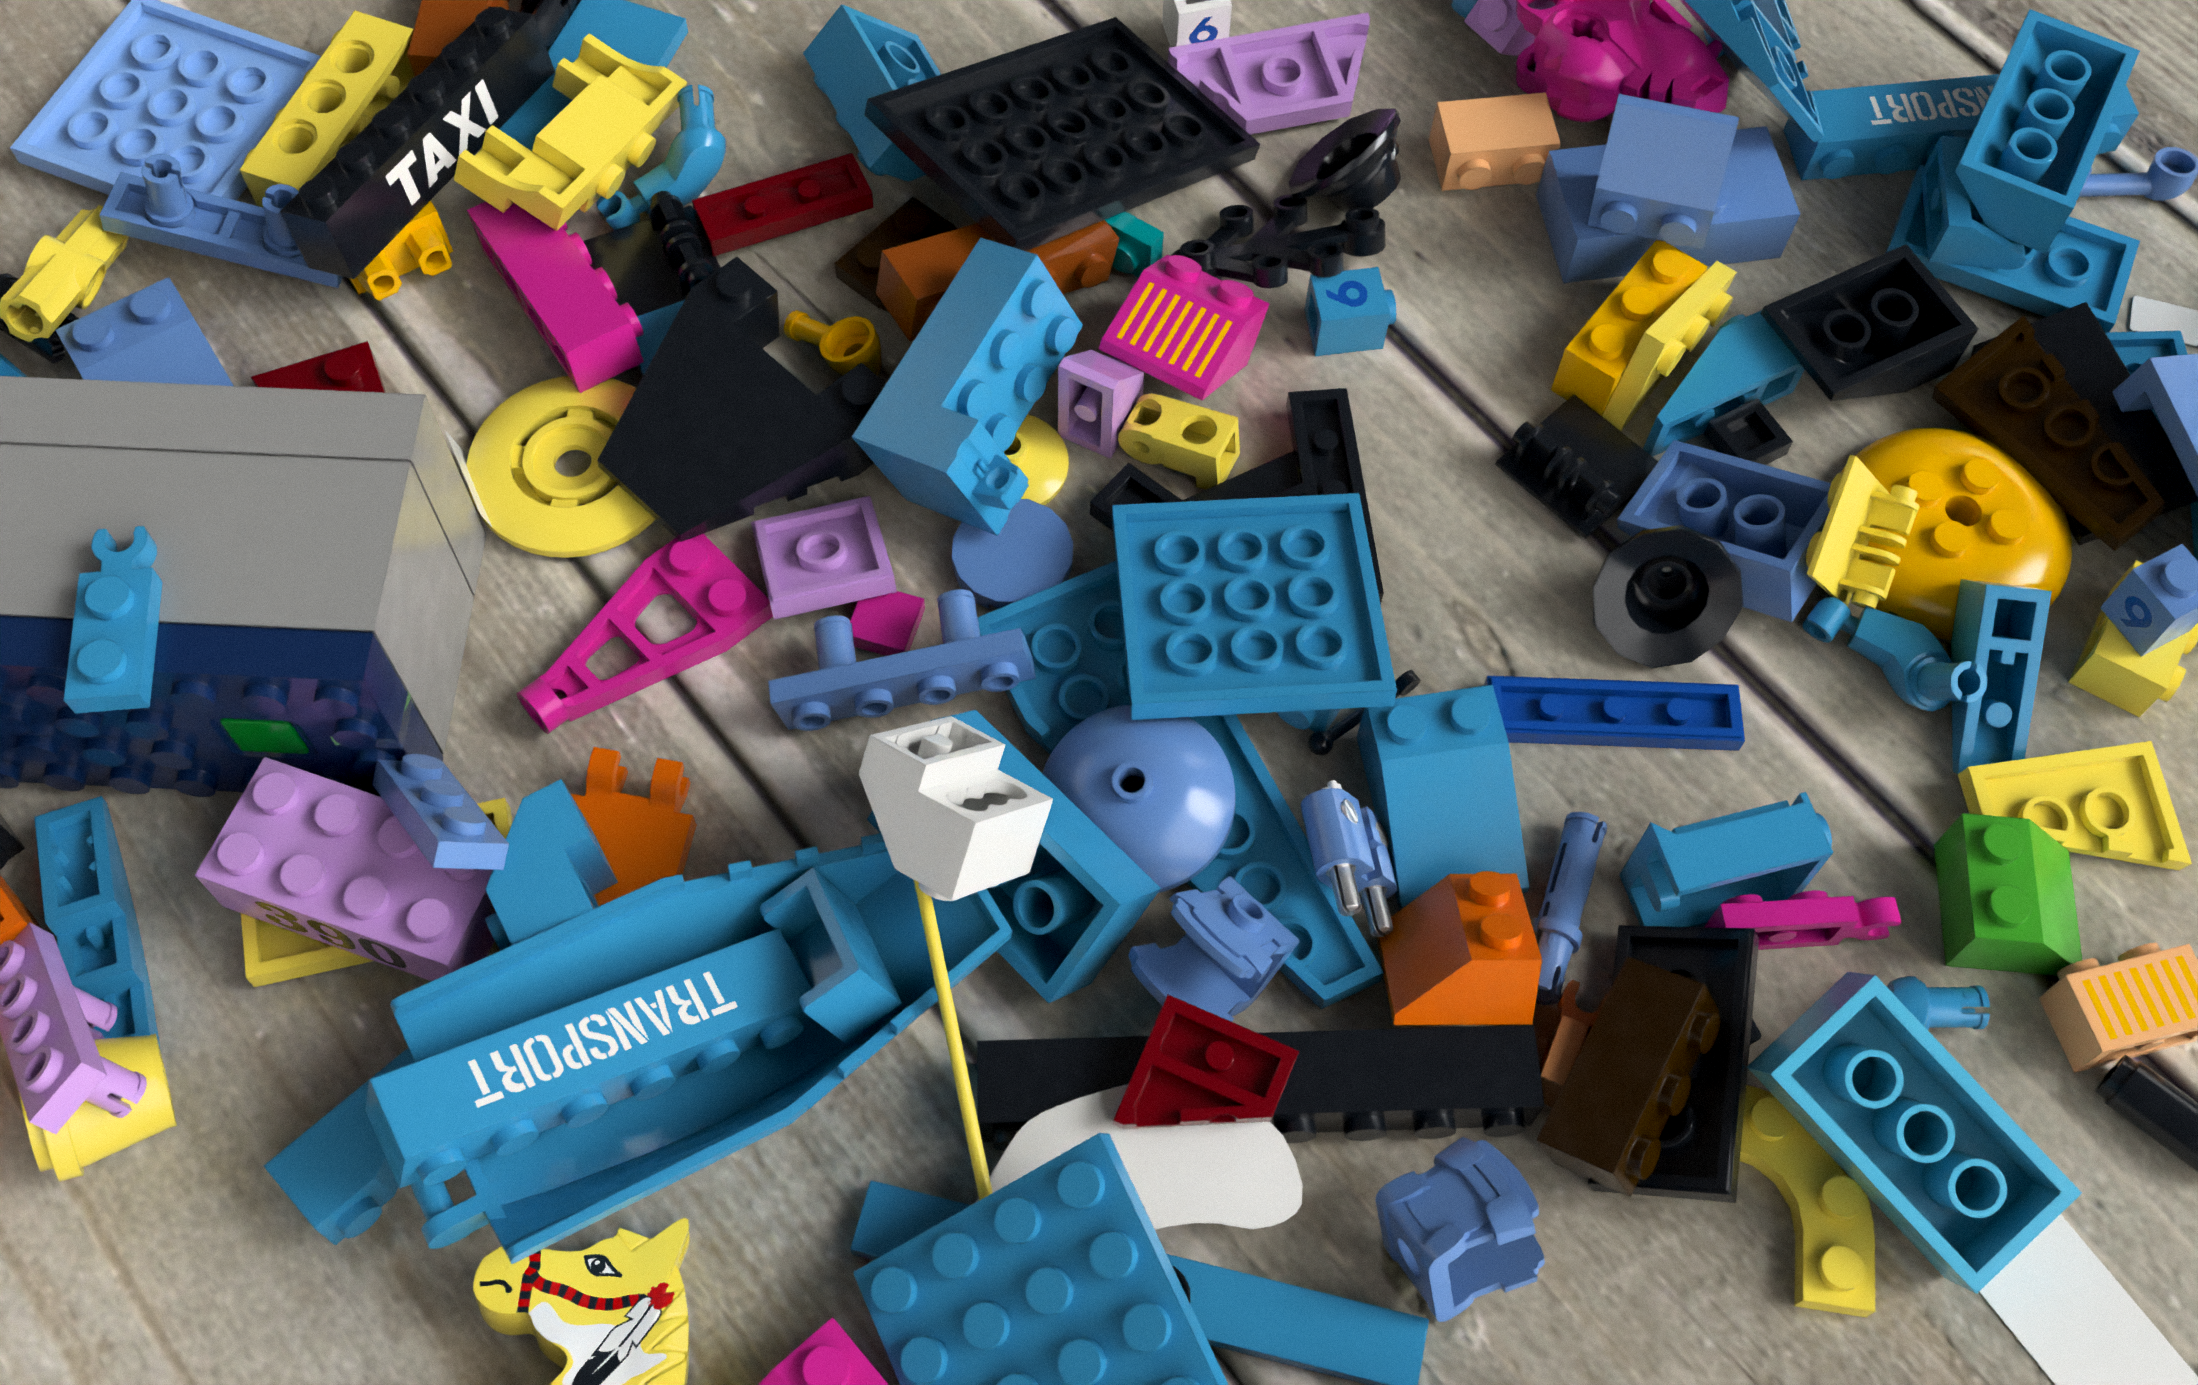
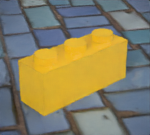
(1607, 342)

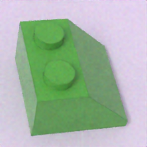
(2006, 896)

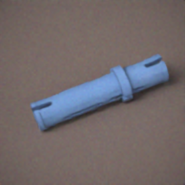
(1564, 901)

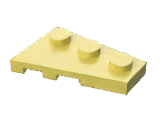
(1667, 340)
(2087, 800)

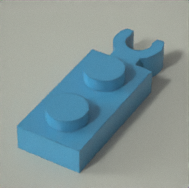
(115, 628)

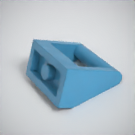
(1949, 227)

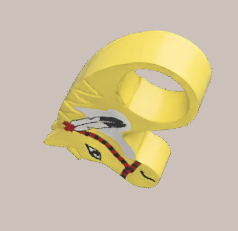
(597, 1311)

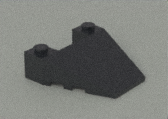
(726, 422)

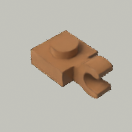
(1565, 1042)

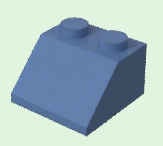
(1662, 171)

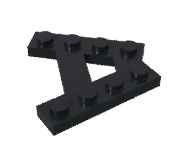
(1321, 463)

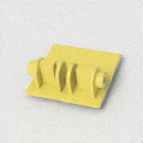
(1856, 508)

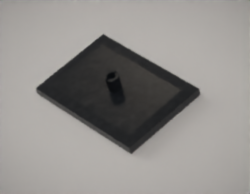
(1061, 133)

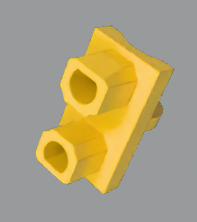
(418, 245)

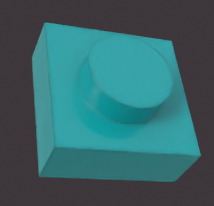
(1137, 245)

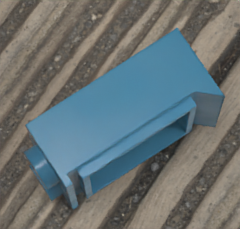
(1696, 867)

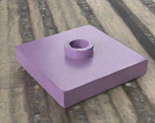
(823, 557)

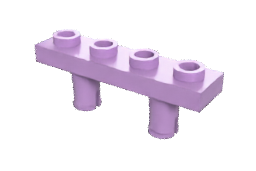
(52, 1036)

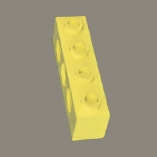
(335, 102)

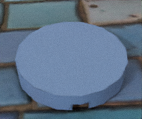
(1024, 558)

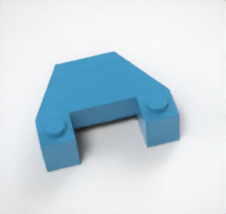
(1761, 45)

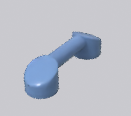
(2167, 178)

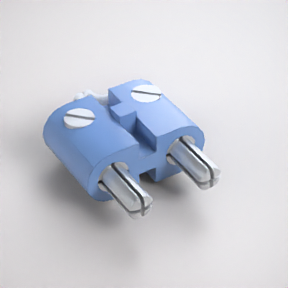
(1350, 854)

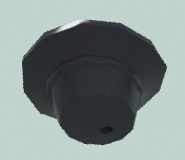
(1352, 163)
(1670, 614)

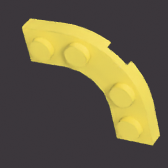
(1826, 1208)

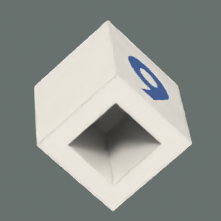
(1196, 20)

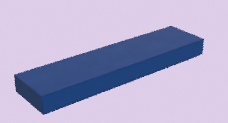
(1620, 713)

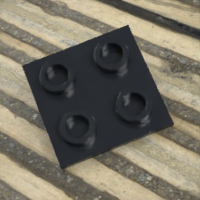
(656, 258)
(1577, 465)

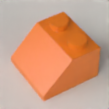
(1463, 954)

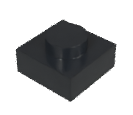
(1749, 434)

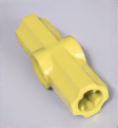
(61, 276)

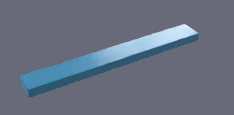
(1232, 1307)

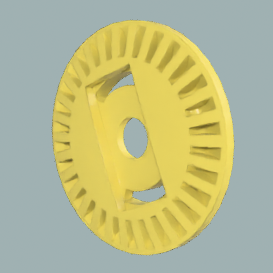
(519, 483)

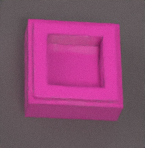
(887, 622)

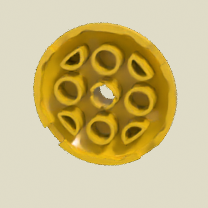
(1974, 522)

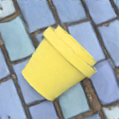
(96, 1133)

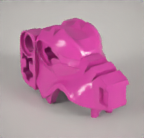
(1615, 47)

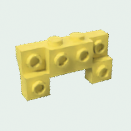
(585, 145)

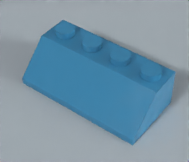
(2043, 128)

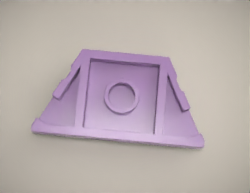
(1279, 74)

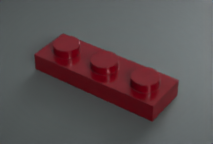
(782, 204)

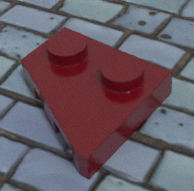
(1204, 1072)

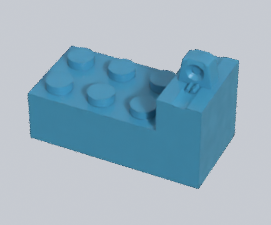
(970, 386)

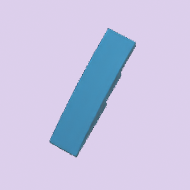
(94, 913)

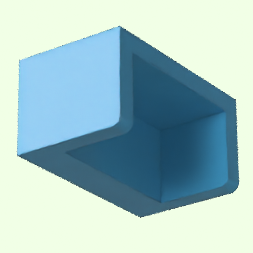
(836, 953)

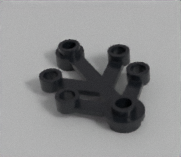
(1275, 251)

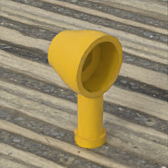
(841, 344)

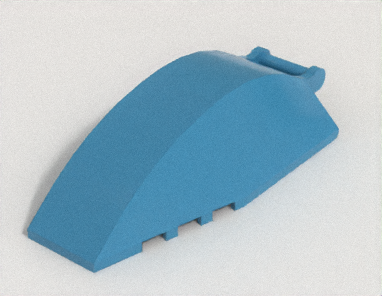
(646, 1145)

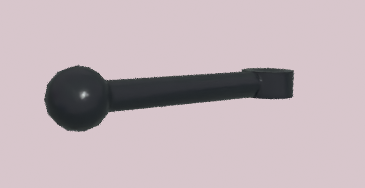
(1322, 741)

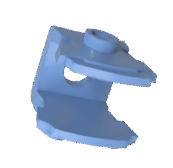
(1223, 958)
(1462, 1227)

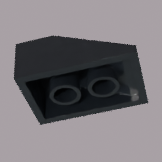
(1873, 327)

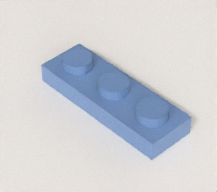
(439, 814)

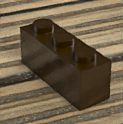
(1630, 1076)

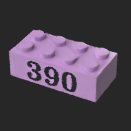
(345, 875)

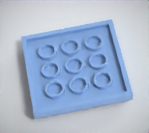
(165, 87)

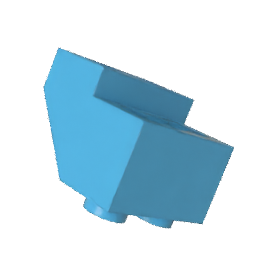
(548, 869)

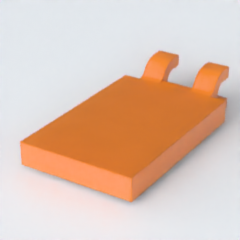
(638, 834)

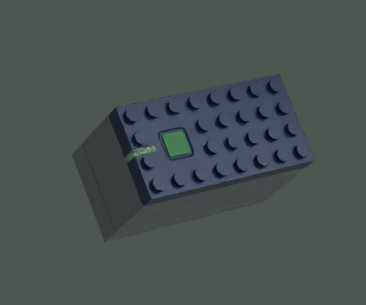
(304, 566)

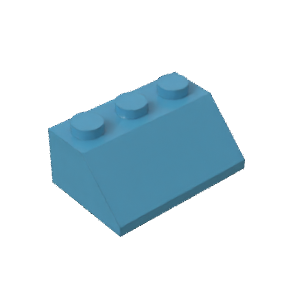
(861, 59)

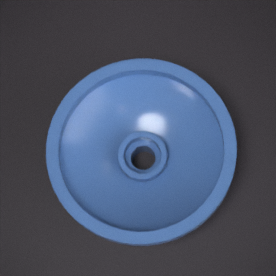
(1187, 795)

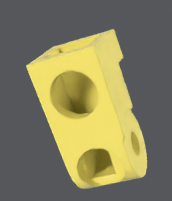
(1182, 438)

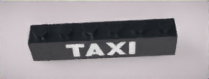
(415, 142)

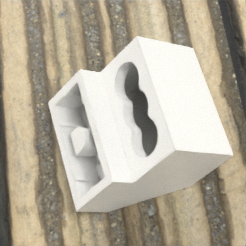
(950, 809)

